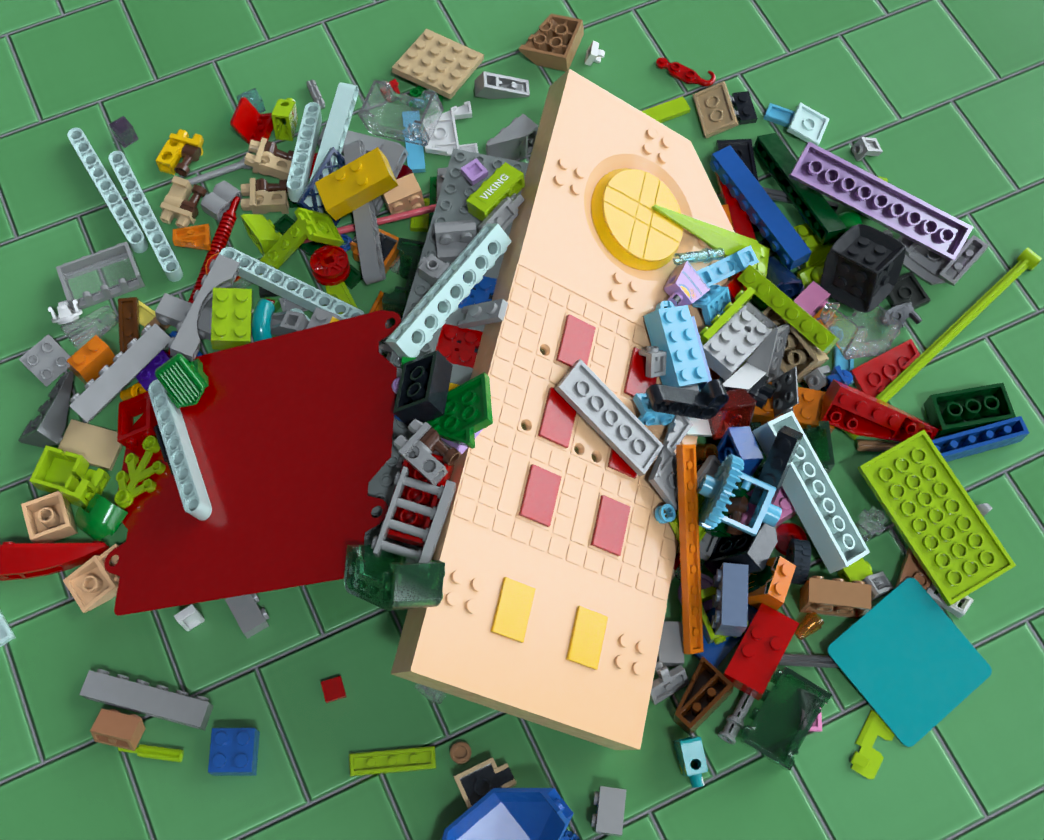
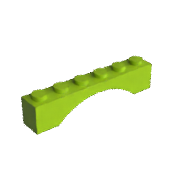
(788, 309)

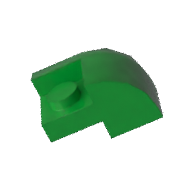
(99, 517)

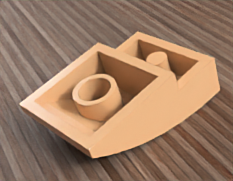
(92, 583)

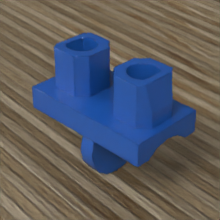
(842, 376)

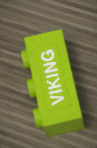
(500, 185)

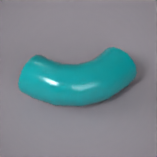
(262, 320)

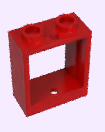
(132, 408)

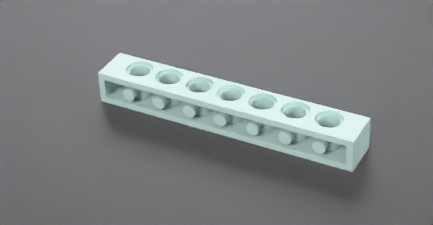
(477, 250)

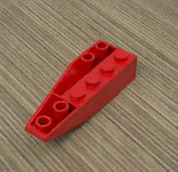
(869, 416)
(44, 559)

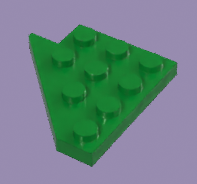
(466, 412)

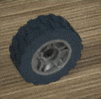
(800, 555)

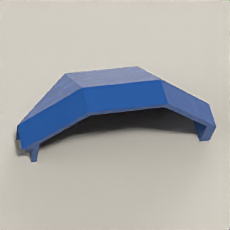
(513, 816)

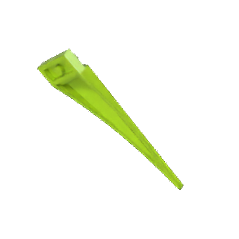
(719, 237)

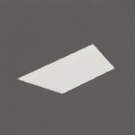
(745, 377)

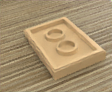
(715, 109)
(94, 443)

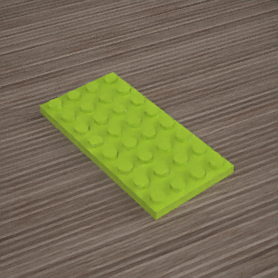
(936, 517)

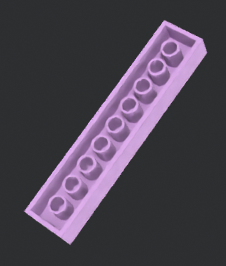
(880, 201)

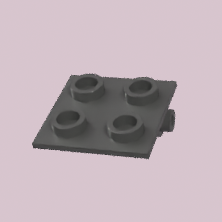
(786, 392)

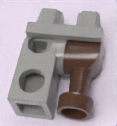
(419, 448)

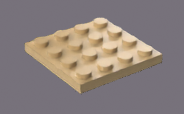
(438, 63)

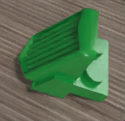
(183, 380)

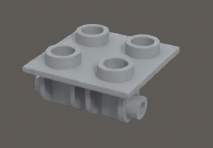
(46, 360)

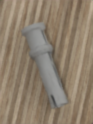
(734, 721)

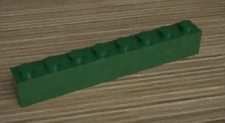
(808, 202)

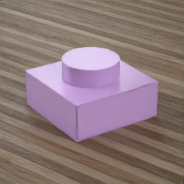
(474, 171)

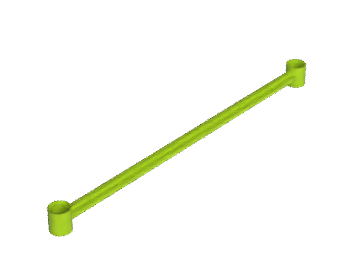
(1027, 260)

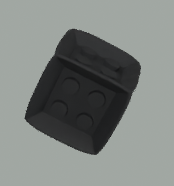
(862, 267)

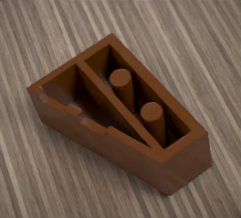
(703, 696)

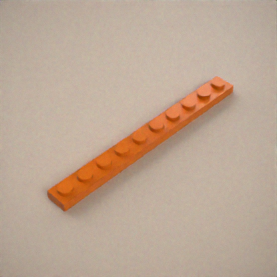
(689, 549)

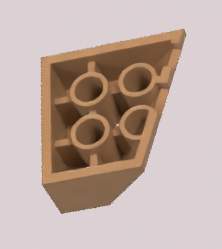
(554, 42)

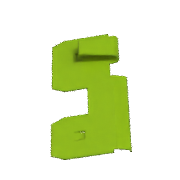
(868, 759)

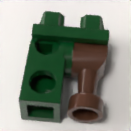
(736, 509)

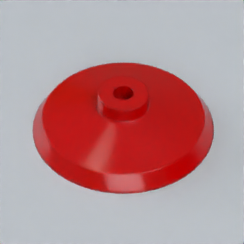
(785, 533)

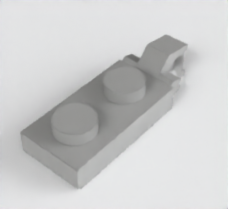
(504, 212)

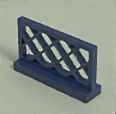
(318, 174)

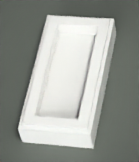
(189, 618)

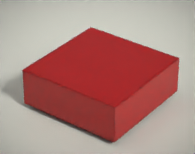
(333, 689)

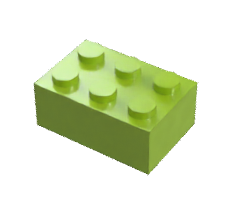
(231, 318)

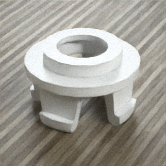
(65, 312)

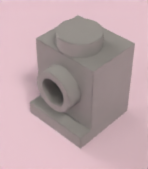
(431, 268)

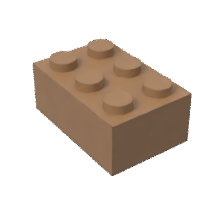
(835, 597)

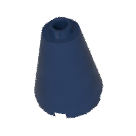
(784, 278)

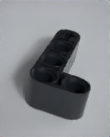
(687, 402)

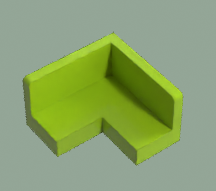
(92, 483)

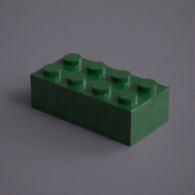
(968, 408)

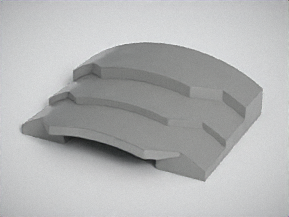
(937, 269)

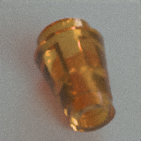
(810, 624)

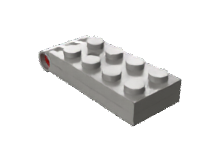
(737, 340)

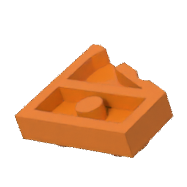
(193, 237)

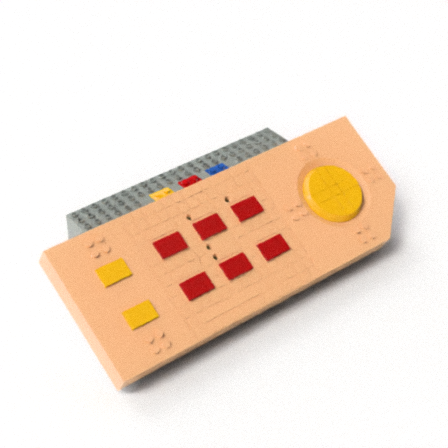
(549, 532)

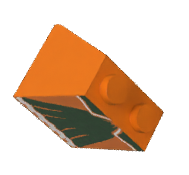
(770, 584)

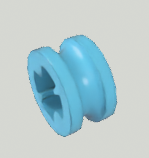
(670, 511)

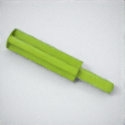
(157, 753)

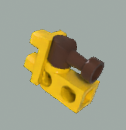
(180, 147)

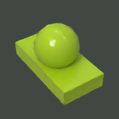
(812, 273)

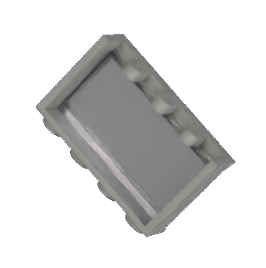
(100, 276)

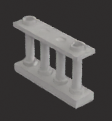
(437, 514)

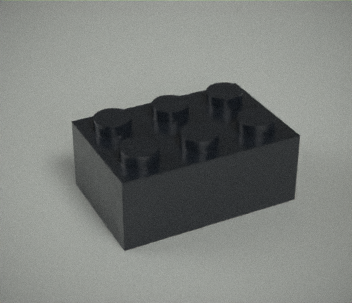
(423, 388)

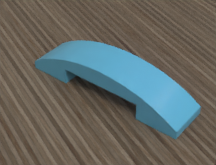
(728, 266)

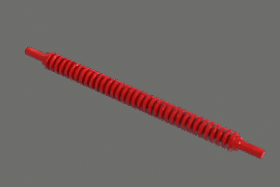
(219, 241)

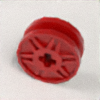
(330, 265)

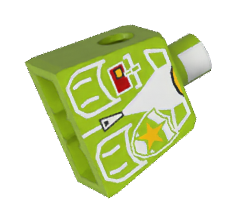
(285, 112)

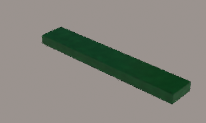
(309, 248)

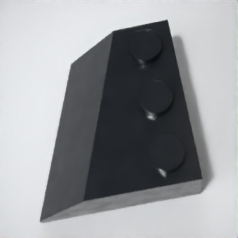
(744, 550)

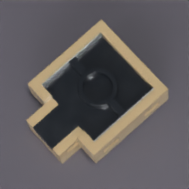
(481, 779)

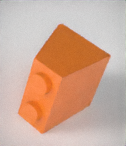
(90, 359)

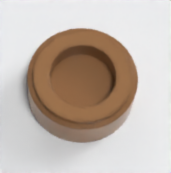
(460, 753)

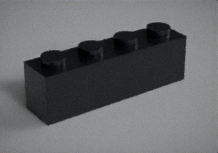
(778, 461)

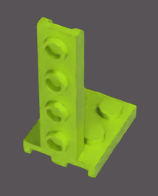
(309, 225)

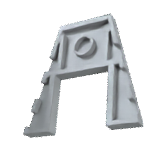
(664, 472)

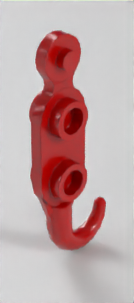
(684, 73)

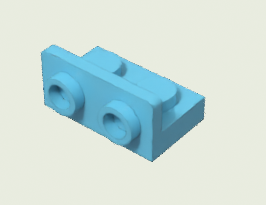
(713, 302)
(648, 416)

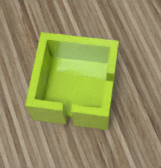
(57, 472)

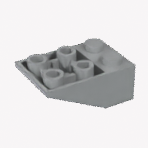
(514, 140)

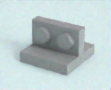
(453, 238)

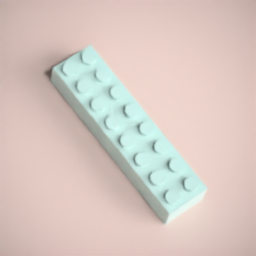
(816, 499)

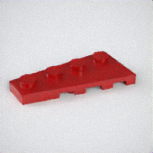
(882, 370)

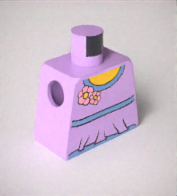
(685, 285)

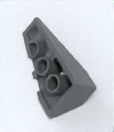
(51, 421)

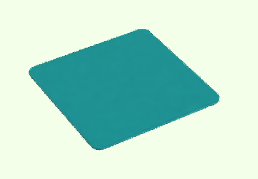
(909, 661)

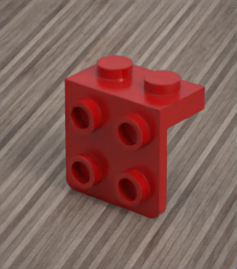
(250, 123)

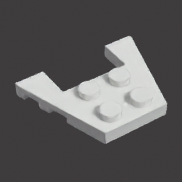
(445, 133)

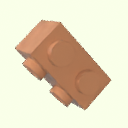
(118, 729)

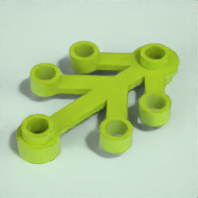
(126, 494)

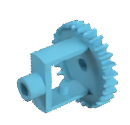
(719, 489)

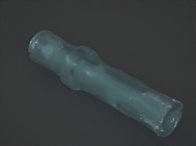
(705, 255)

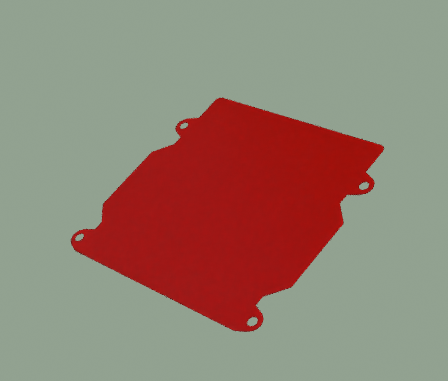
(286, 463)

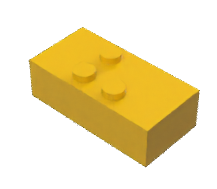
(356, 183)

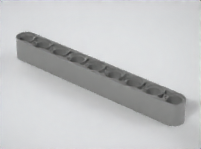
(366, 227)

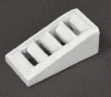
(954, 609)

